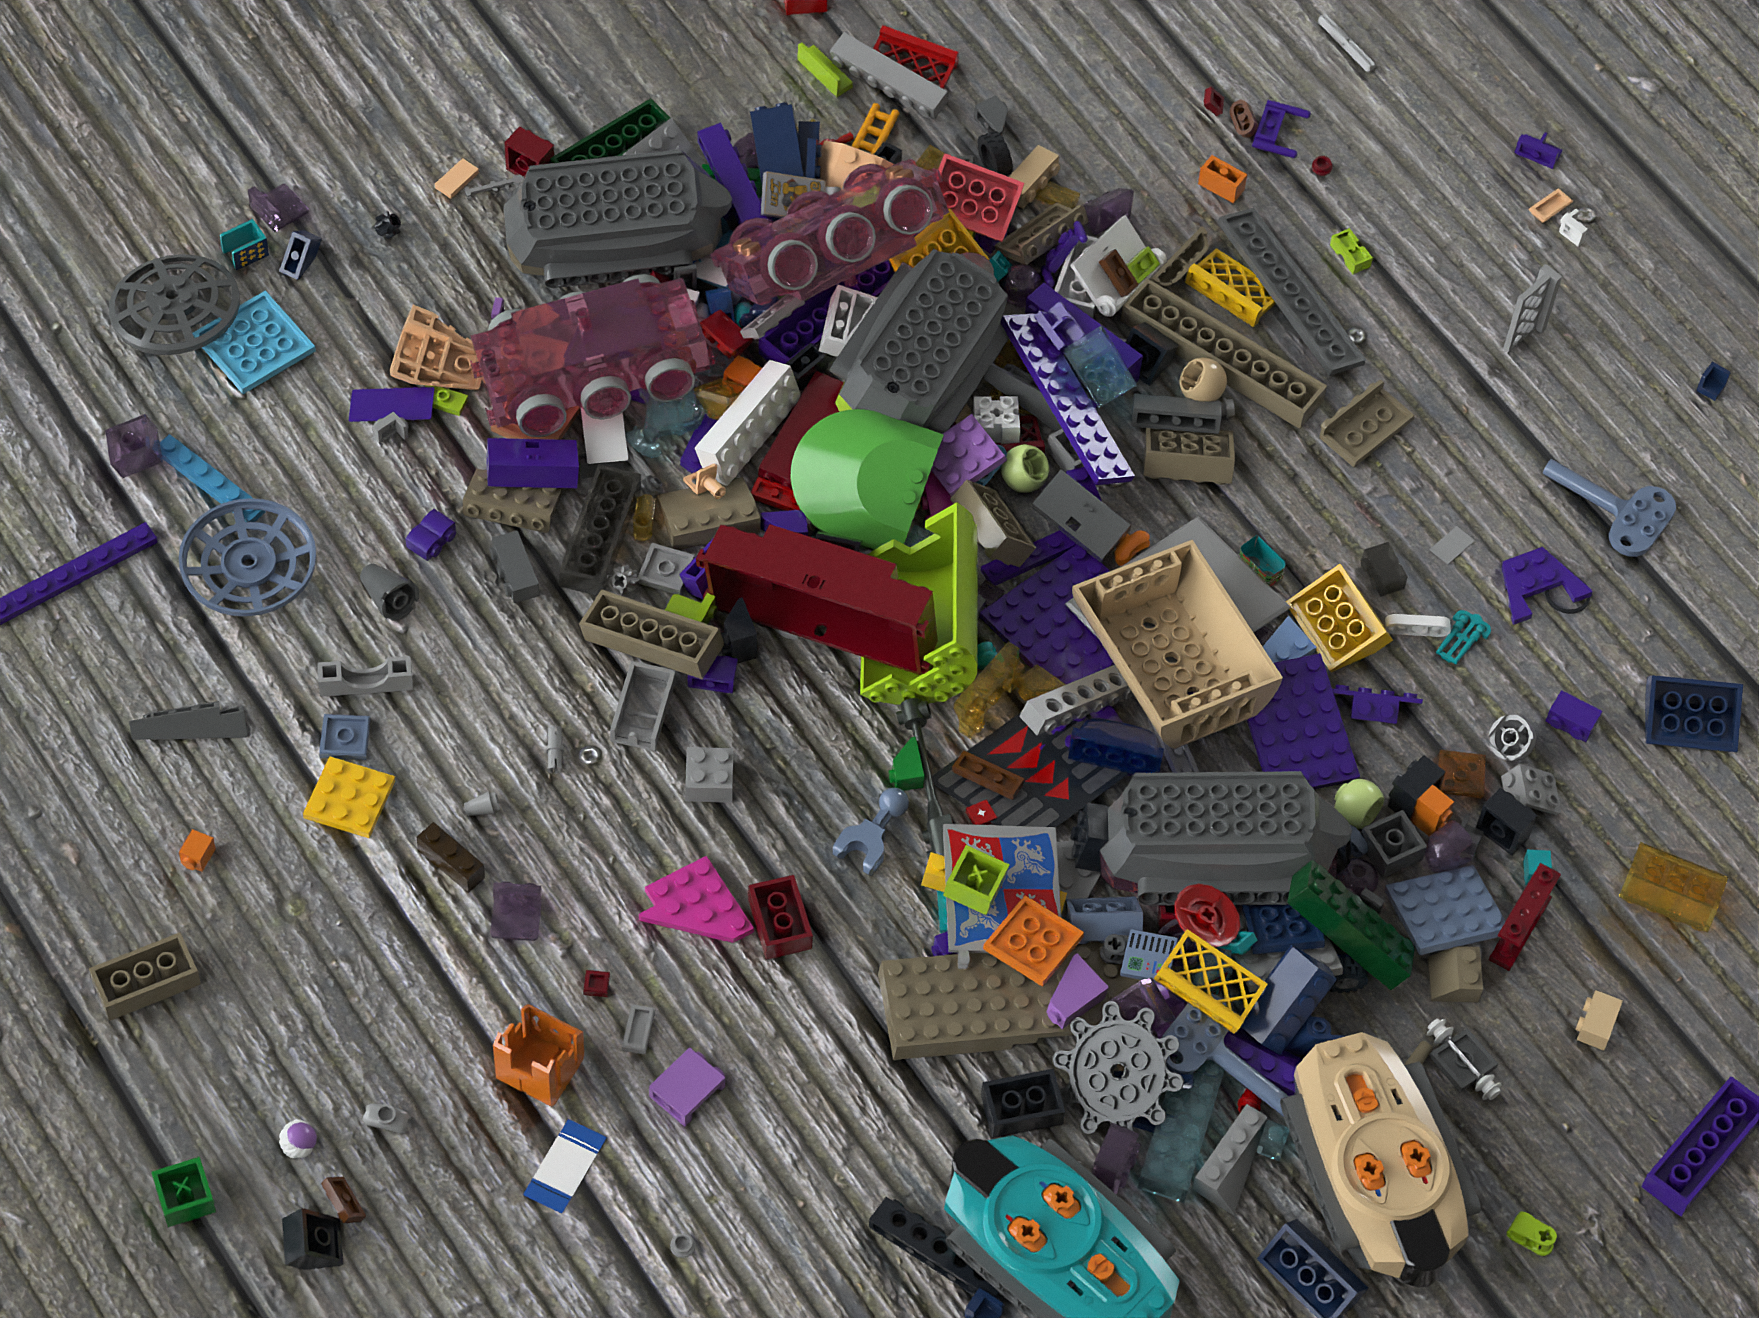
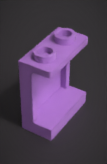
(686, 1085)

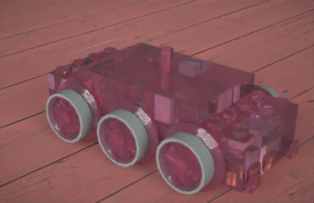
(832, 235)
(590, 353)

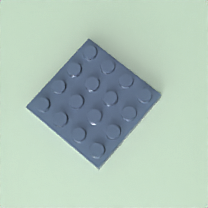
(1446, 909)

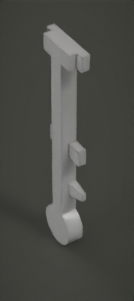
(516, 180)

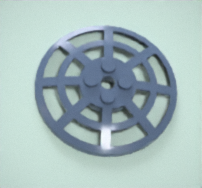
(244, 549)

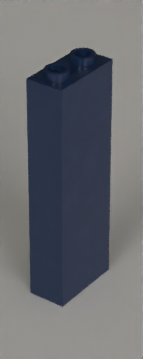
(777, 141)

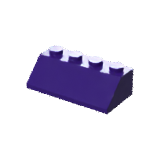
(1274, 1067)

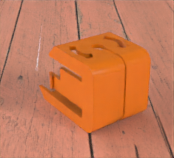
(537, 1056)

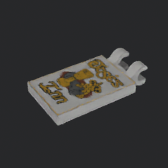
(782, 189)

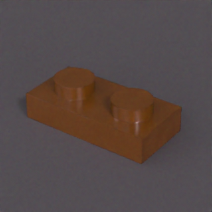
(1118, 273)
(343, 1199)

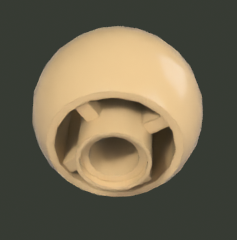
(1203, 380)

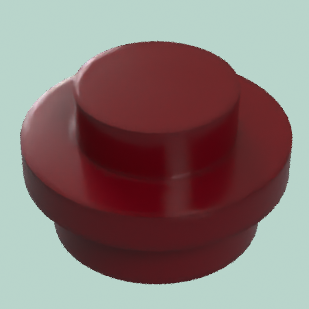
(1322, 165)

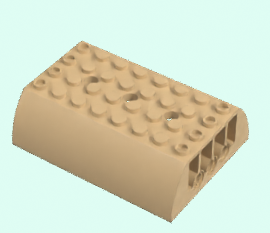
(1192, 624)

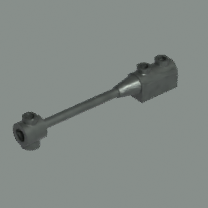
(914, 716)

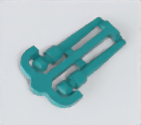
(1475, 620)

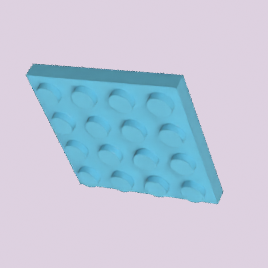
(257, 343)

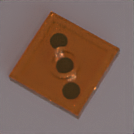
(1463, 773)

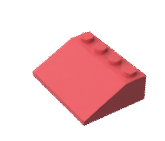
(979, 196)

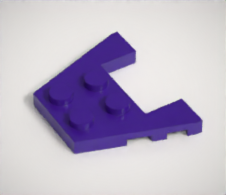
(1534, 574)

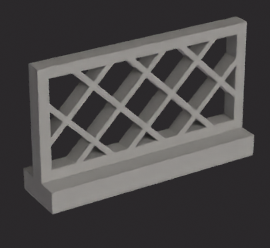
(1533, 307)

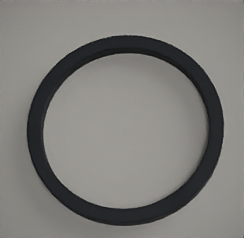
(1567, 611)

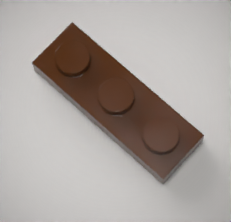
(988, 775)

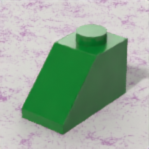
(907, 767)

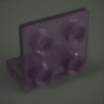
(277, 207)

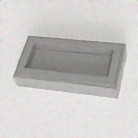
(638, 1029)

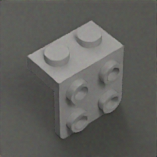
(1533, 788)

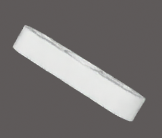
(1427, 625)

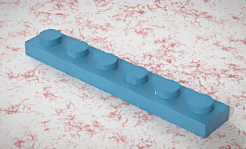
(204, 475)

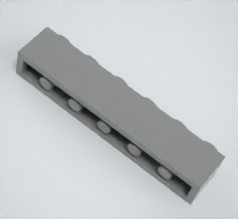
(888, 76)

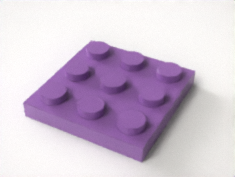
(965, 454)

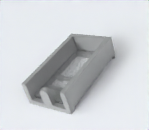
(642, 705)

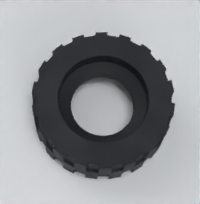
(995, 153)

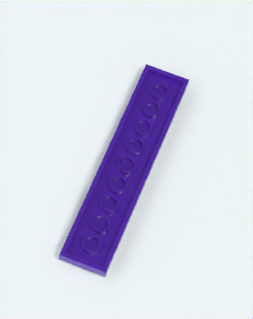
(1067, 400)

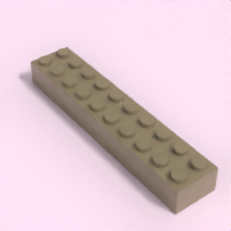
(1247, 365)

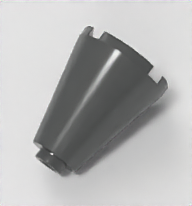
(389, 591)

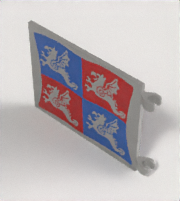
(1031, 873)

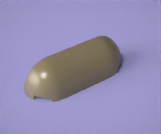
(1180, 262)

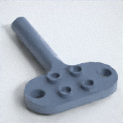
(1637, 519)
(1204, 1040)

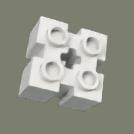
(998, 417)

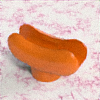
(1131, 546)

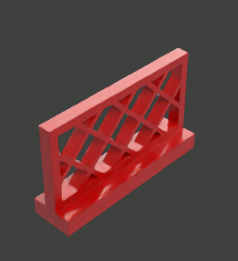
(921, 49)

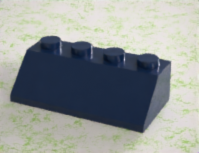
(1288, 1000)
(1311, 1272)

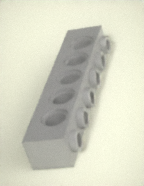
(1075, 700)

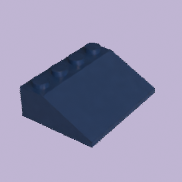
(1692, 713)

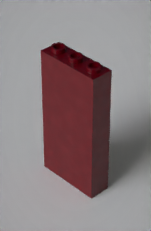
(813, 405)

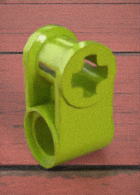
(1531, 1233)

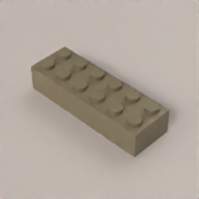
(651, 634)

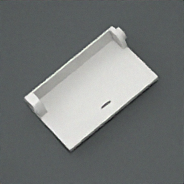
(1092, 275)

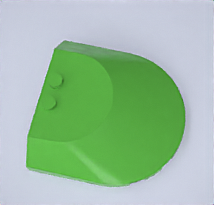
(863, 475)

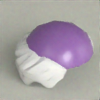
(297, 1139)

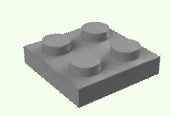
(663, 568)

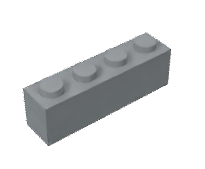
(1228, 1166)

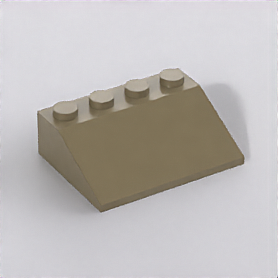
(1189, 455)
(695, 518)

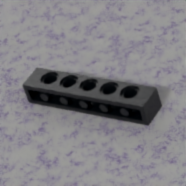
(923, 1250)

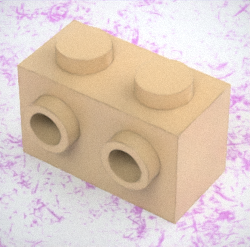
(1599, 1019)

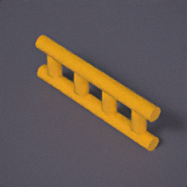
(866, 127)

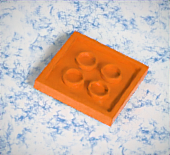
(1033, 940)

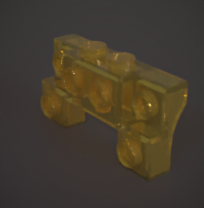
(987, 688)

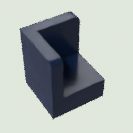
(1713, 381)
(984, 1306)

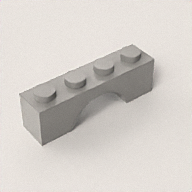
(390, 676)

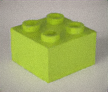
(976, 880)

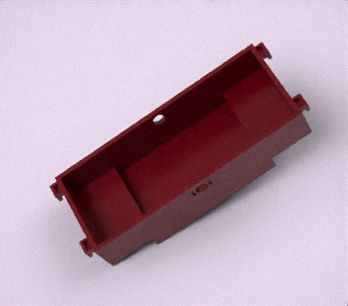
(809, 583)

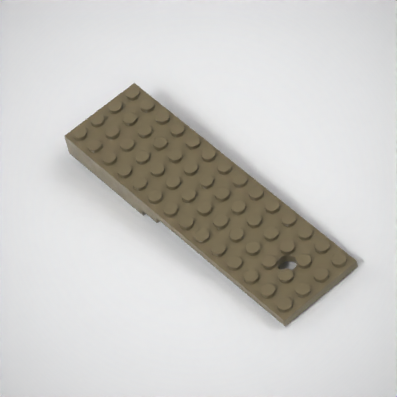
(983, 1008)

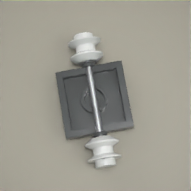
(1463, 1060)

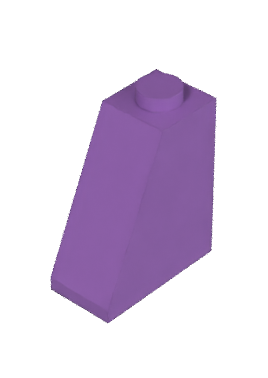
(1076, 993)

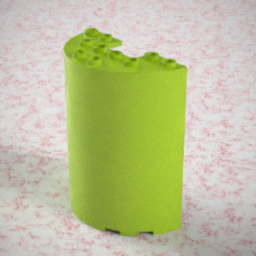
(950, 569)

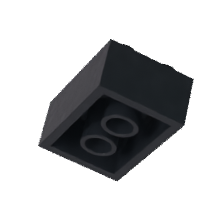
(1022, 1103)

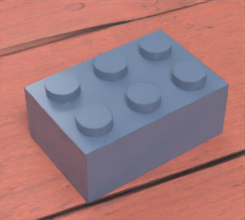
(1104, 916)

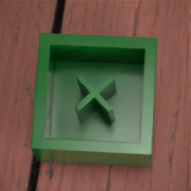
(183, 1192)

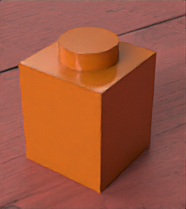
(197, 850)

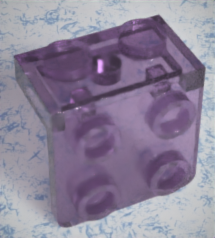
(516, 911)

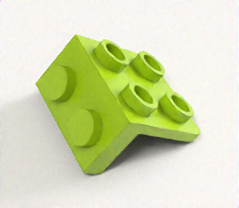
(692, 609)

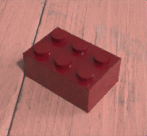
(780, 917)

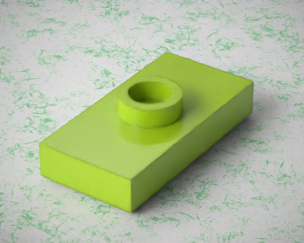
(448, 400)

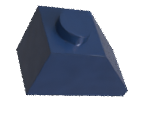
(300, 253)

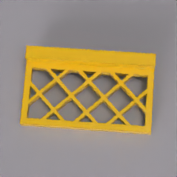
(1228, 295)
(1197, 997)

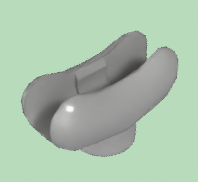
(386, 1117)

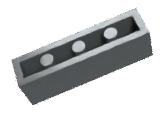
(1176, 414)

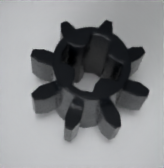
(387, 225)

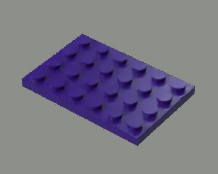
(1304, 727)

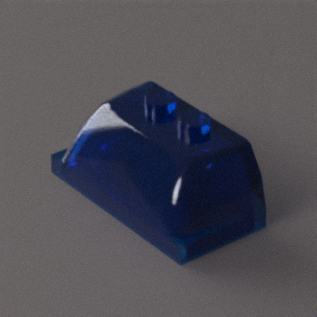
(1116, 746)

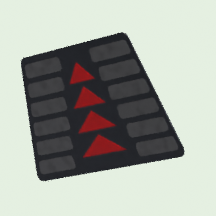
(1052, 782)

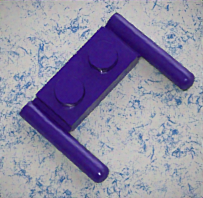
(1271, 124)
(1066, 243)

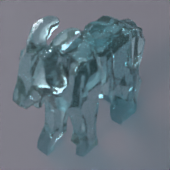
(665, 419)

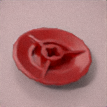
(1207, 914)

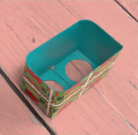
(1266, 556)

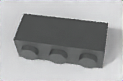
(514, 567)

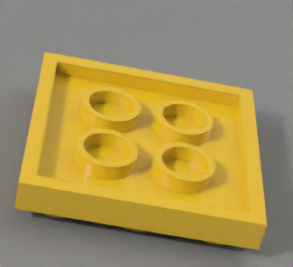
(349, 797)

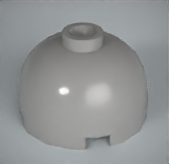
(1512, 738)

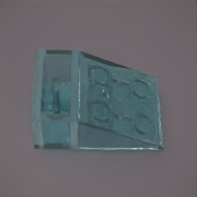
(1100, 366)

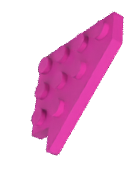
(696, 903)

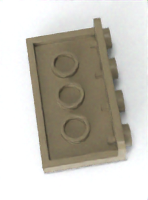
(1041, 233)
(1365, 424)
(513, 506)

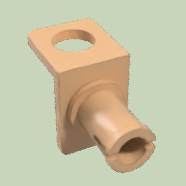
(706, 481)

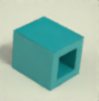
(1533, 859)

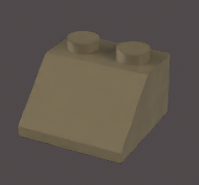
(1456, 975)

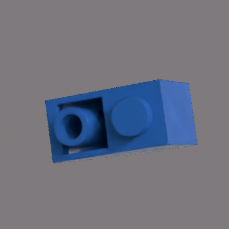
(720, 299)

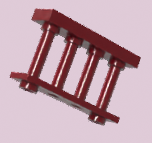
(1524, 917)

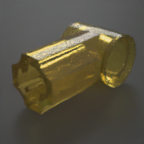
(644, 517)

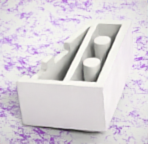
(843, 317)

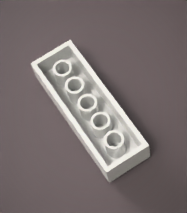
(749, 421)

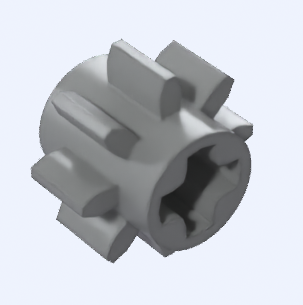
(624, 579)

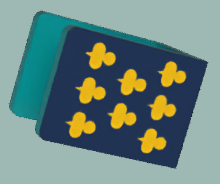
(241, 235)

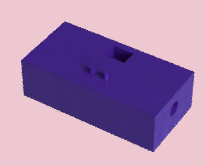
(532, 463)

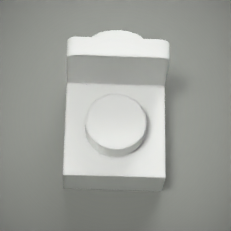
(1572, 228)

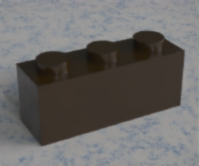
(450, 857)

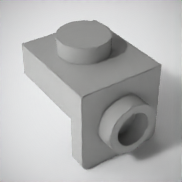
(388, 426)

